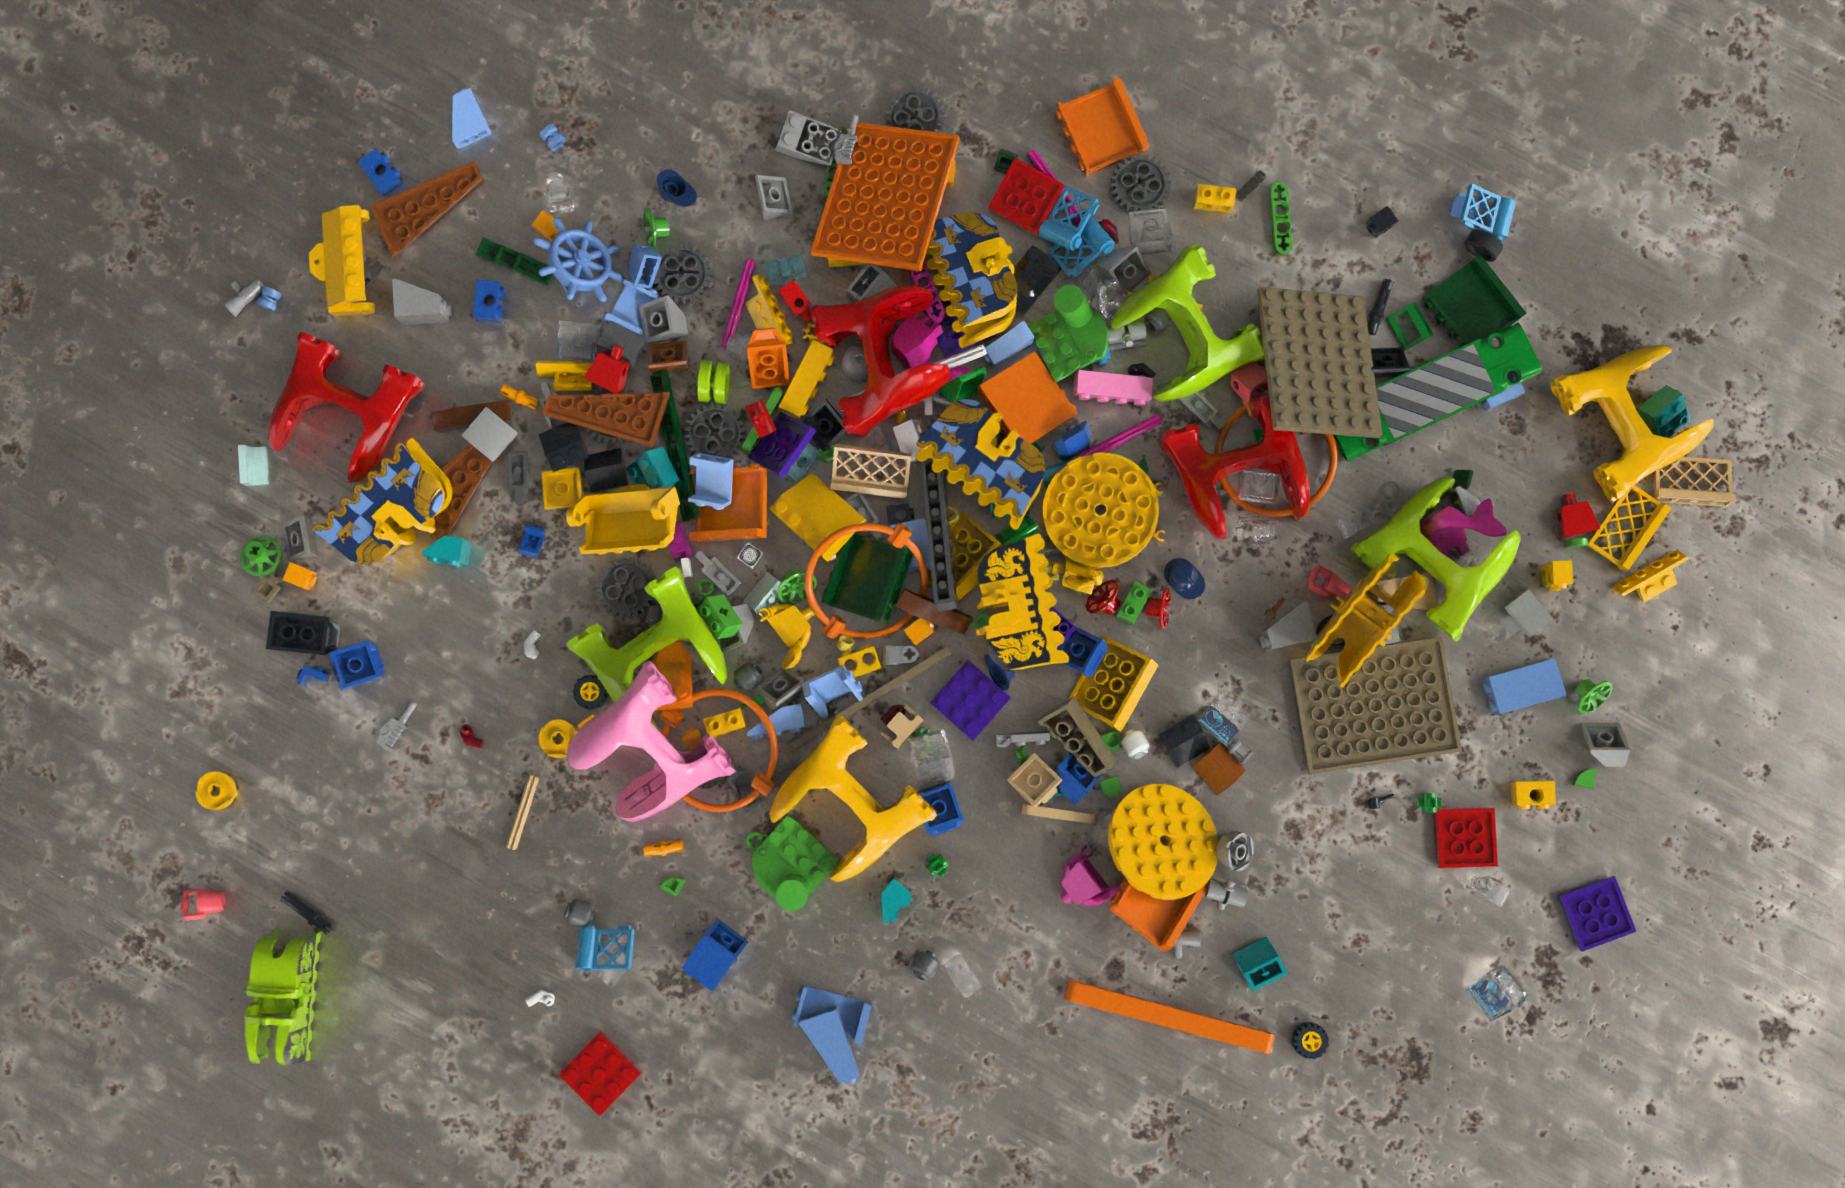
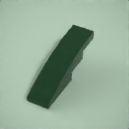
(512, 261)

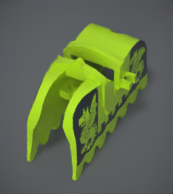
(282, 987)

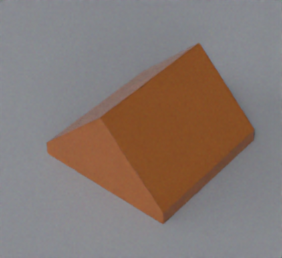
(668, 356)
(1219, 768)

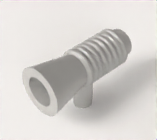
(243, 296)
(1187, 938)

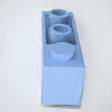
(784, 719)

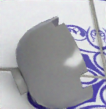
(853, 364)
(1234, 850)

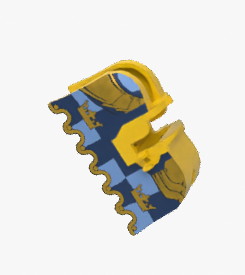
(974, 274)
(965, 445)
(404, 492)

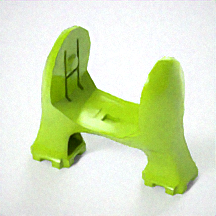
(1209, 355)
(1463, 585)
(678, 622)

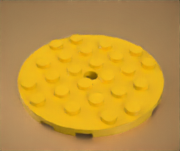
(1104, 538)
(1136, 847)

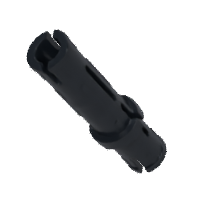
(1377, 313)
(313, 918)

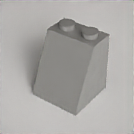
(418, 305)
(1290, 629)

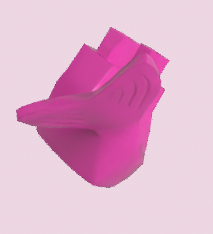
(915, 342)
(1447, 527)

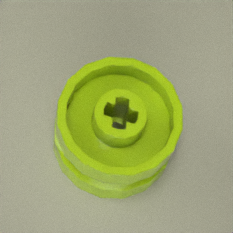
(713, 381)

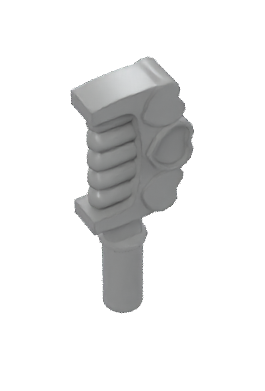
(845, 143)
(390, 732)

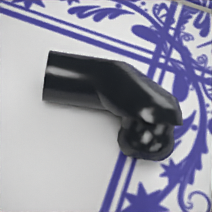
(1141, 369)

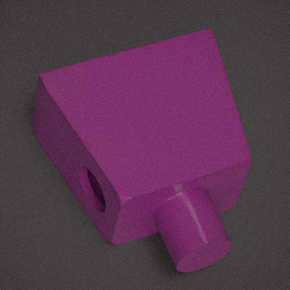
(680, 544)

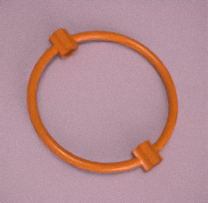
(1247, 408)
(835, 624)
(763, 782)

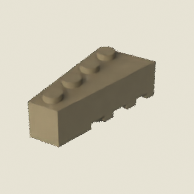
(1078, 736)

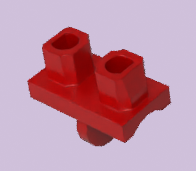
(760, 418)

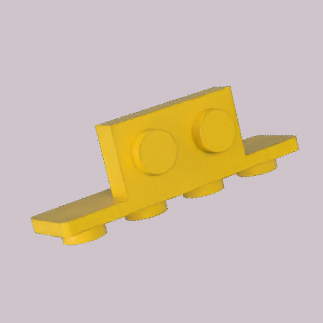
(765, 310)
(567, 374)
(1653, 578)

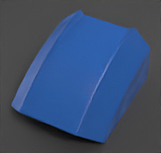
(1072, 442)
(1084, 651)
(356, 665)
(944, 802)

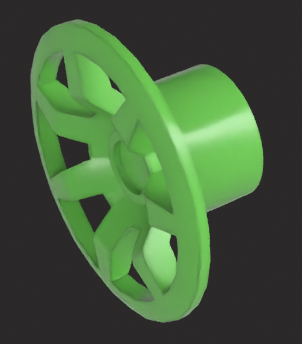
(657, 227)
(259, 554)
(794, 584)
(1590, 693)

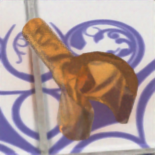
(1275, 607)

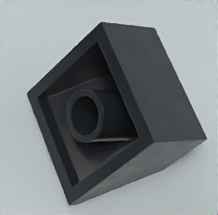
(563, 446)
(1184, 740)

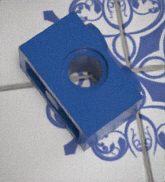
(372, 164)
(484, 290)

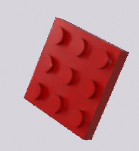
(1026, 196)
(1466, 837)
(600, 1073)

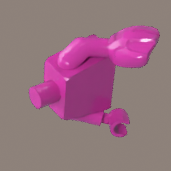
(1084, 883)

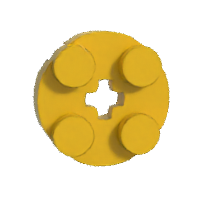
(550, 731)
(205, 789)

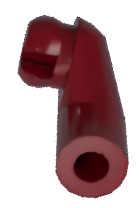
(1111, 229)
(892, 712)
(468, 737)

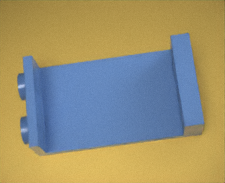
(1524, 686)
(852, 1011)

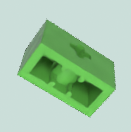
(1133, 603)
(720, 616)

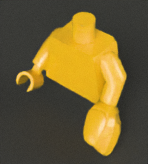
(1078, 576)
(791, 627)

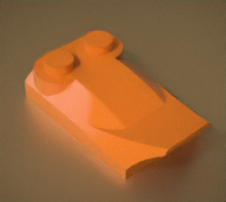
(767, 359)
(676, 667)

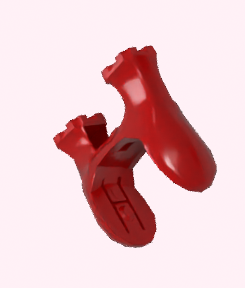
(873, 322)
(309, 388)
(1201, 470)

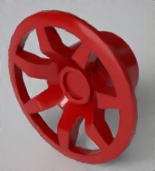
(1106, 600)
(1157, 607)

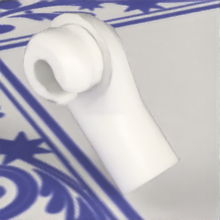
(529, 644)
(541, 996)

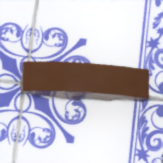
(463, 416)
(924, 608)

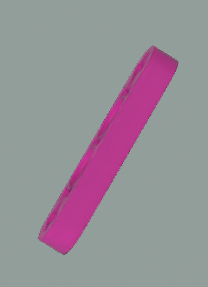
(930, 286)

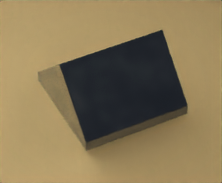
(1389, 362)
(827, 425)
(605, 470)

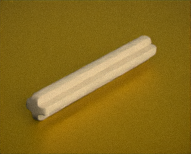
(522, 812)

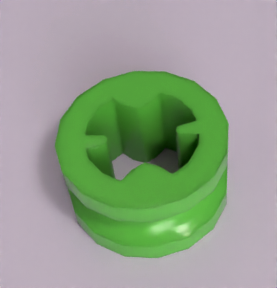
(700, 588)
(1021, 755)

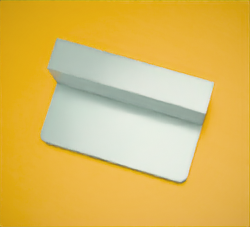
(253, 465)
(764, 594)

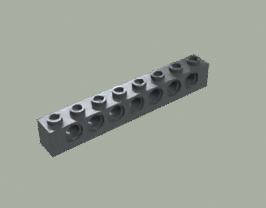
(939, 538)

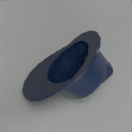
(675, 189)
(1184, 578)
(1000, 676)

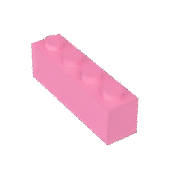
(1112, 387)

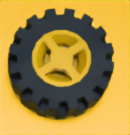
(584, 690)
(1316, 1043)

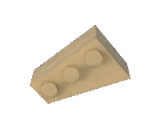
(1427, 600)

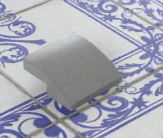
(489, 434)

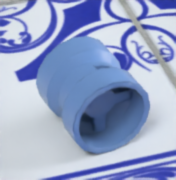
(552, 137)
(269, 303)

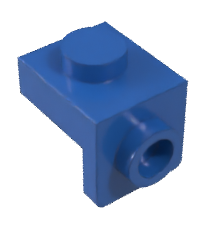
(532, 541)
(316, 672)

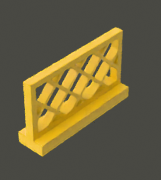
(1643, 536)

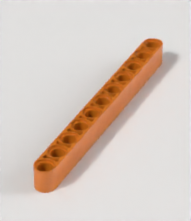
(1169, 1016)

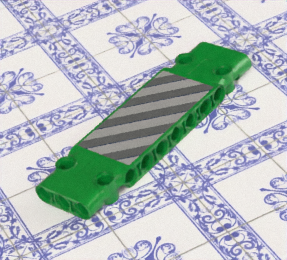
(1447, 387)

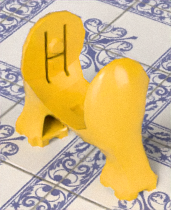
(1641, 449)
(827, 770)

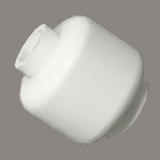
(1135, 744)

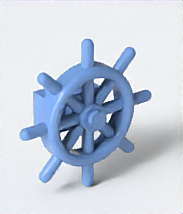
(573, 264)

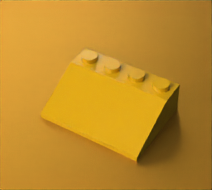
(815, 513)
(969, 547)
(1115, 686)

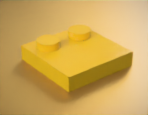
(561, 488)

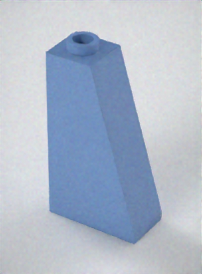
(831, 1041)

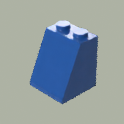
(714, 955)

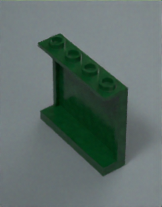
(1473, 303)
(867, 578)

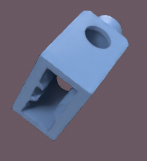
(643, 265)

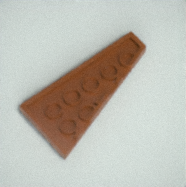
(416, 209)
(619, 415)
(465, 474)

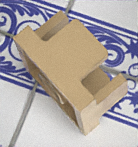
(902, 727)
(1035, 781)

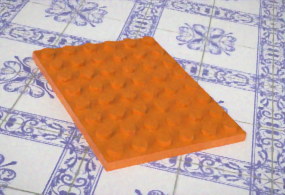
(887, 198)

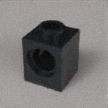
(1381, 222)
(892, 509)

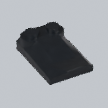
(1033, 276)
(302, 633)

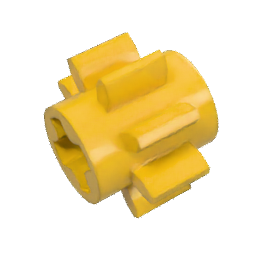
(808, 335)

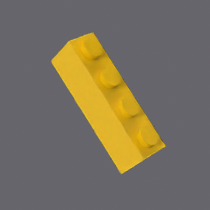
(806, 380)

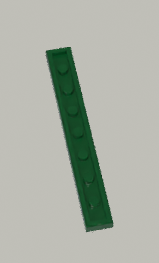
(676, 448)

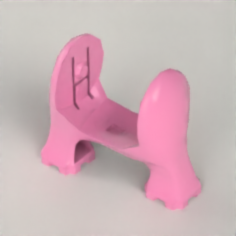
(629, 724)

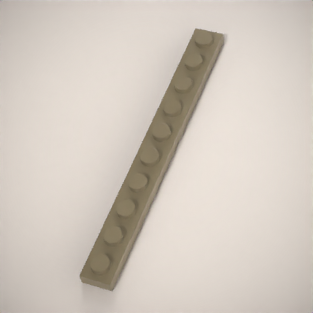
(872, 695)

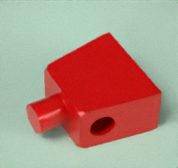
(791, 293)
(609, 370)
(1575, 518)

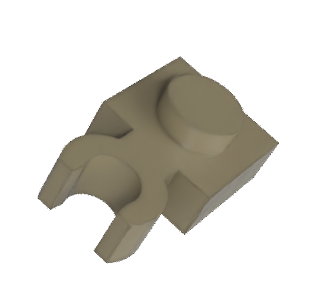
(268, 588)

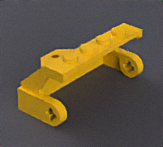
(340, 261)
(626, 519)

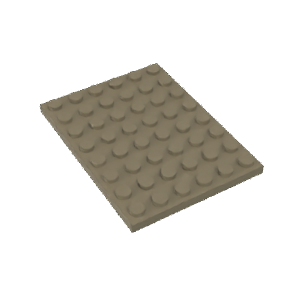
(1318, 363)
(1385, 713)

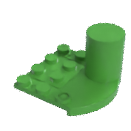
(1071, 334)
(791, 864)

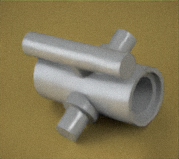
(1127, 336)
(1226, 892)

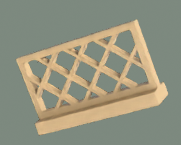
(870, 484)
(1695, 496)

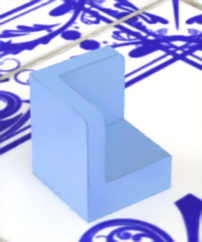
(1458, 203)

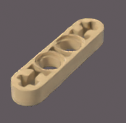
(1059, 814)

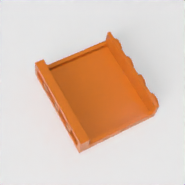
(1102, 127)
(1027, 399)
(744, 516)
(1154, 918)

